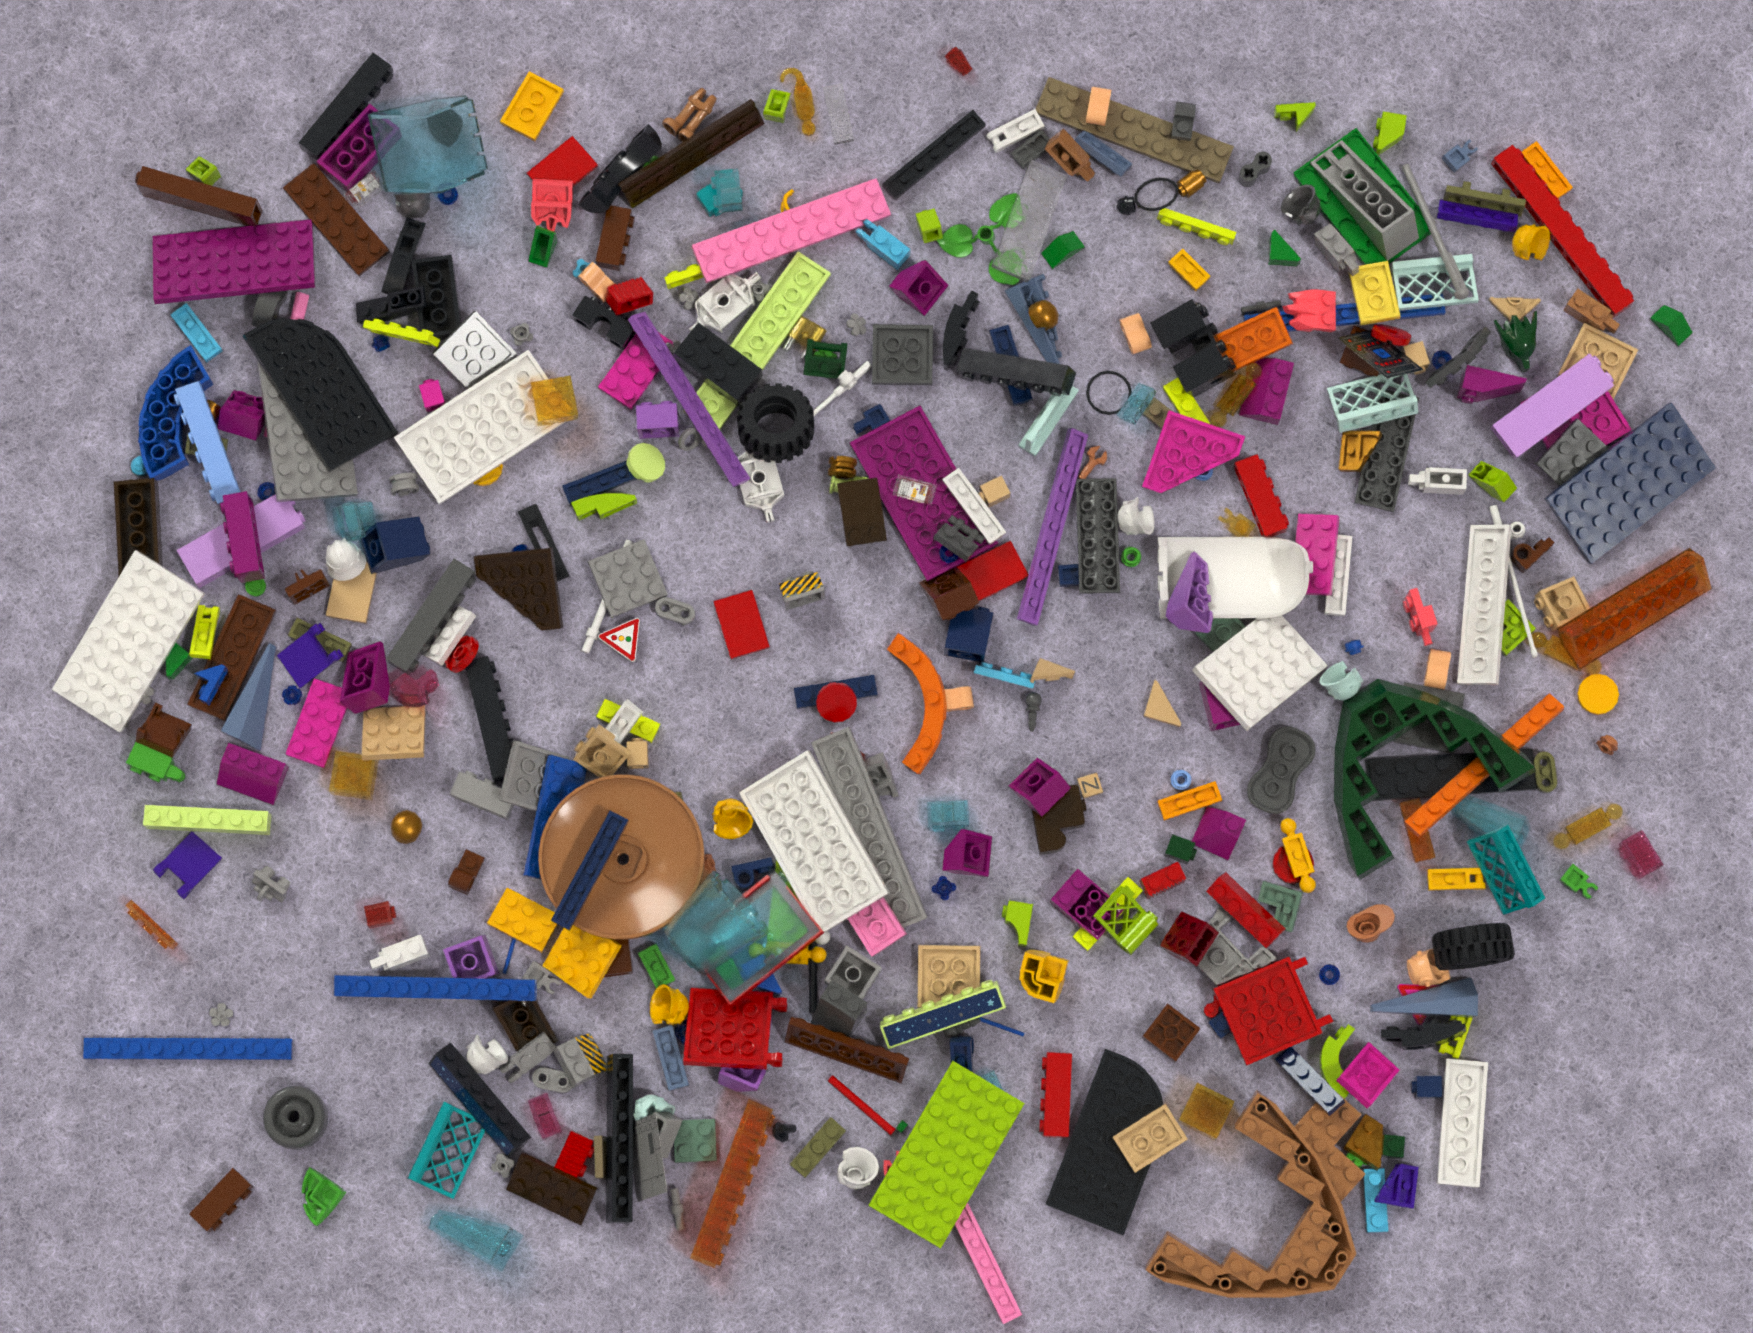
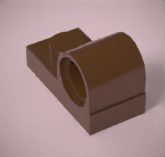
(1532, 556)
(466, 872)

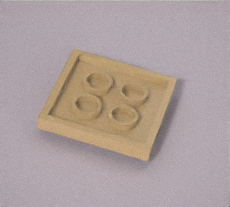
(1612, 353)
(393, 733)
(946, 971)

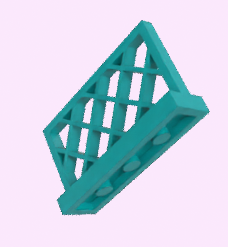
(1515, 866)
(431, 1143)

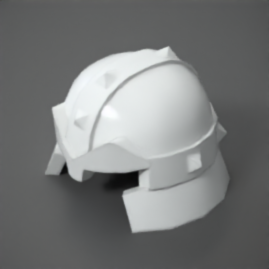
(1135, 521)
(344, 560)
(483, 1059)
(857, 1168)

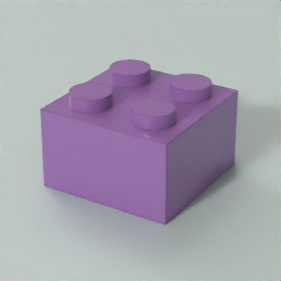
(657, 420)
(471, 959)

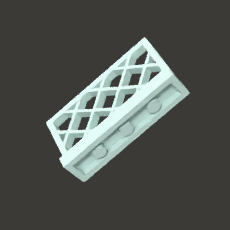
(1428, 267)
(1376, 412)
(1046, 422)

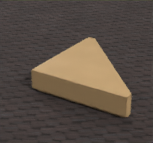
(1514, 306)
(1050, 671)
(1159, 707)

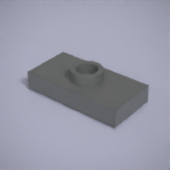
(1031, 149)

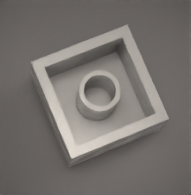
(854, 972)

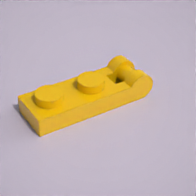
(1455, 879)

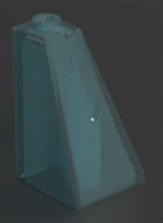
(1486, 817)
(482, 1238)

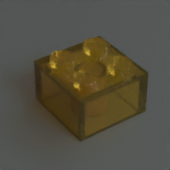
(554, 400)
(353, 776)
(1205, 1111)

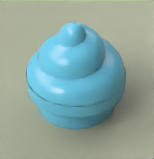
(138, 467)

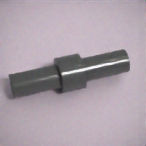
(1260, 307)

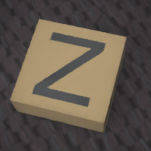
(1090, 785)

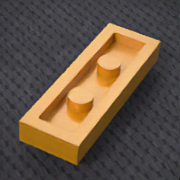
(1547, 170)
(1189, 800)

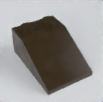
(861, 512)
(522, 1021)

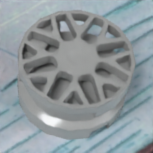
(404, 484)

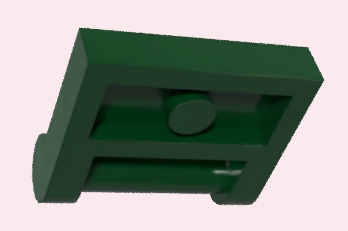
(822, 365)

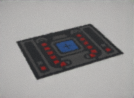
(1380, 355)

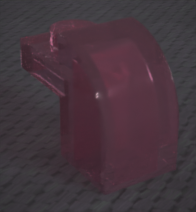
(412, 692)

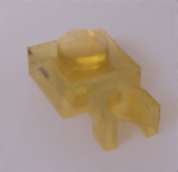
(1239, 526)

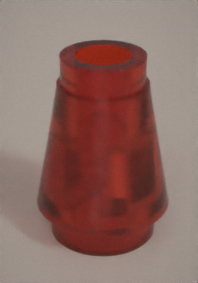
(958, 61)

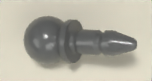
(1033, 702)
(958, 1029)

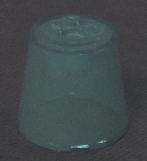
(714, 925)

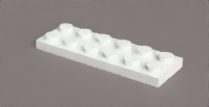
(1462, 1123)

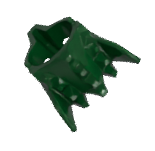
(1518, 339)

